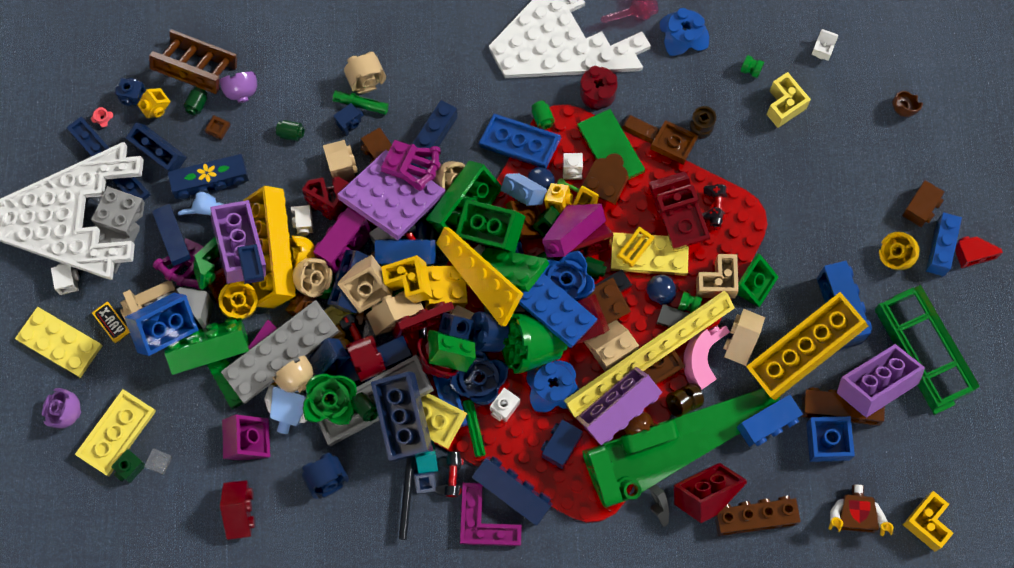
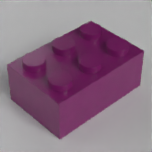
(347, 233)

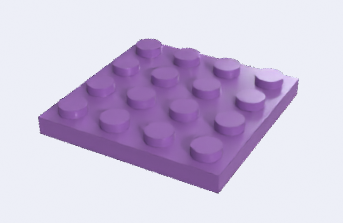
(388, 199)

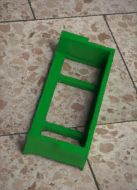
(897, 336)

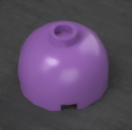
(239, 86)
(61, 409)

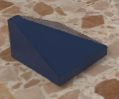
(424, 482)

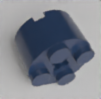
(487, 333)
(324, 476)

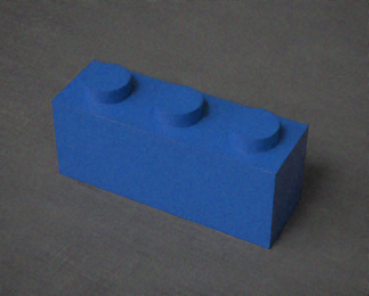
(943, 244)
(393, 250)
(770, 421)

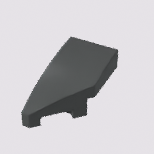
(661, 507)

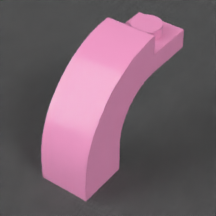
(696, 356)

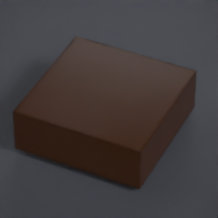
(217, 127)

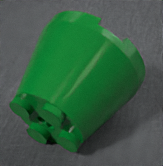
(530, 344)

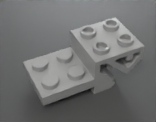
(117, 217)

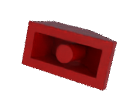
(975, 251)

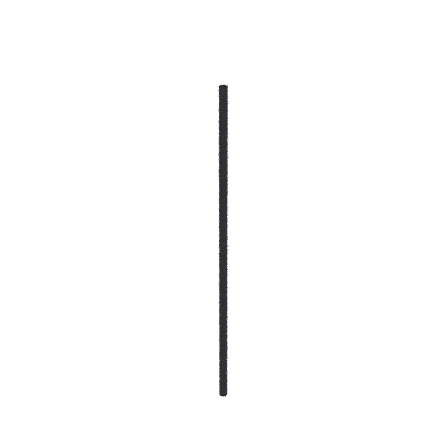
(410, 461)

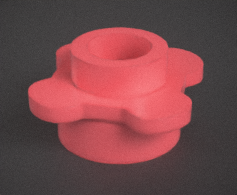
(98, 113)

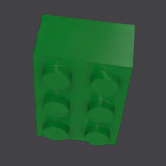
(490, 225)

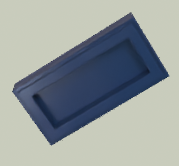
(250, 263)

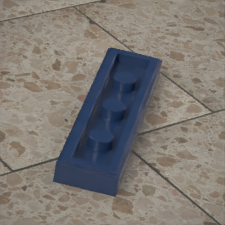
(171, 235)

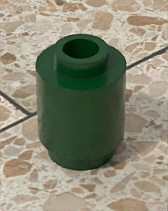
(195, 101)
(290, 130)
(595, 267)
(364, 407)

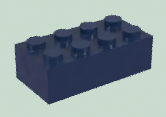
(401, 416)

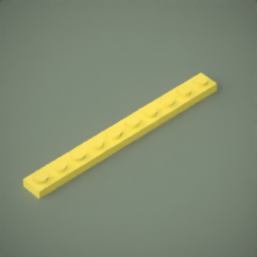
(652, 351)

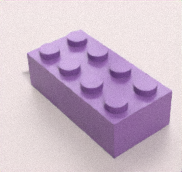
(234, 228)
(880, 380)
(619, 405)

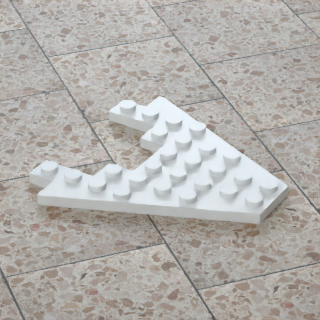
(550, 43)
(50, 214)

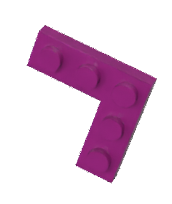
(475, 532)

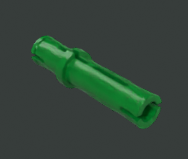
(357, 101)

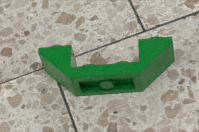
(203, 263)

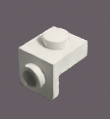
(824, 44)

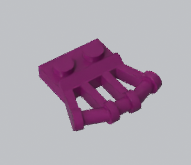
(401, 157)
(172, 274)

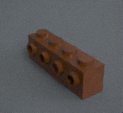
(757, 516)

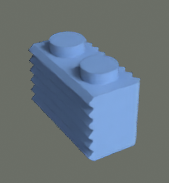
(523, 189)

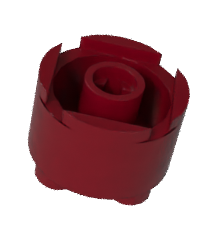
(598, 87)
(365, 358)

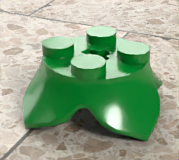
(337, 410)

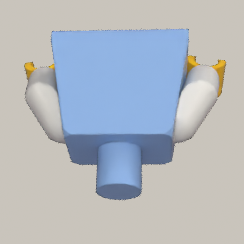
(285, 407)

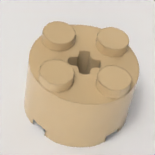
(364, 73)

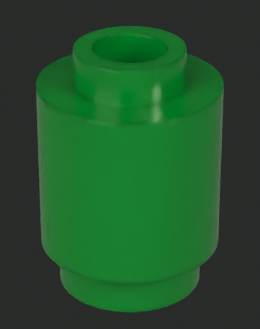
(542, 115)

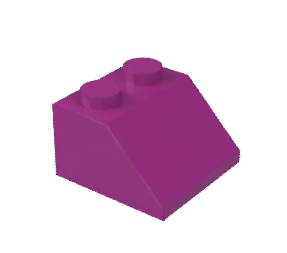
(245, 437)

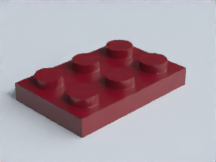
(422, 320)

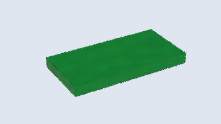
(606, 137)

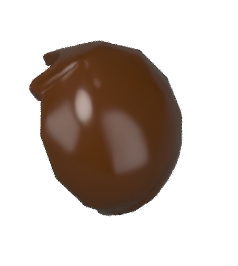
(906, 104)
(639, 423)

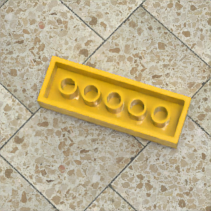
(272, 229)
(807, 346)

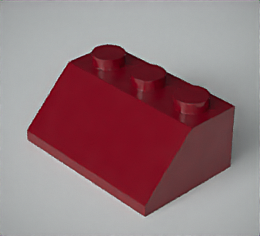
(595, 243)

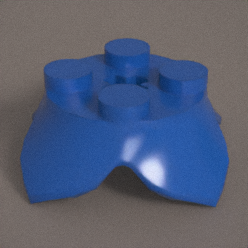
(678, 40)
(575, 268)
(544, 397)

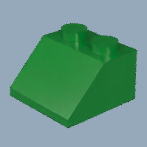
(450, 351)

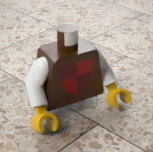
(859, 514)

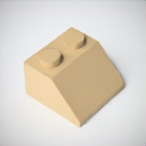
(364, 284)
(612, 346)

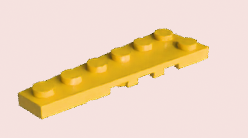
(487, 283)

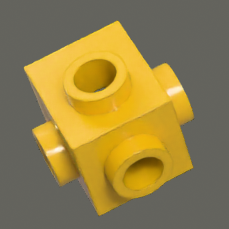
(153, 103)
(558, 196)

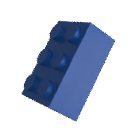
(161, 324)

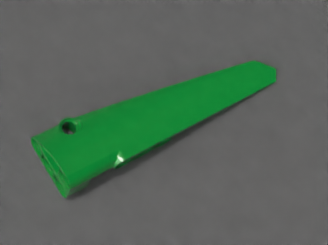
(667, 447)

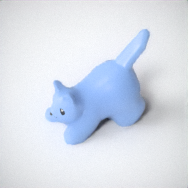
(201, 204)

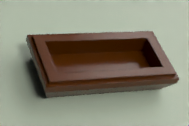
(640, 129)

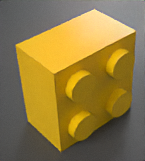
(446, 286)

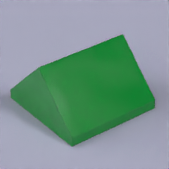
(757, 281)

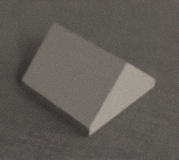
(200, 304)

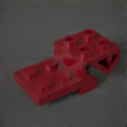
(317, 196)
(679, 210)

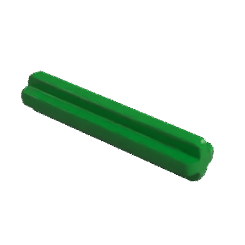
(474, 429)

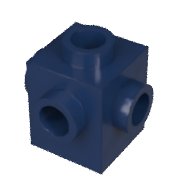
(129, 91)

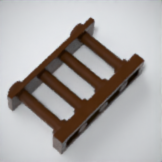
(189, 74)

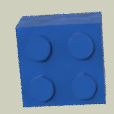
(830, 439)

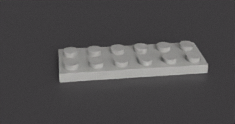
(293, 339)
(336, 433)

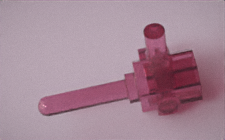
(639, 9)

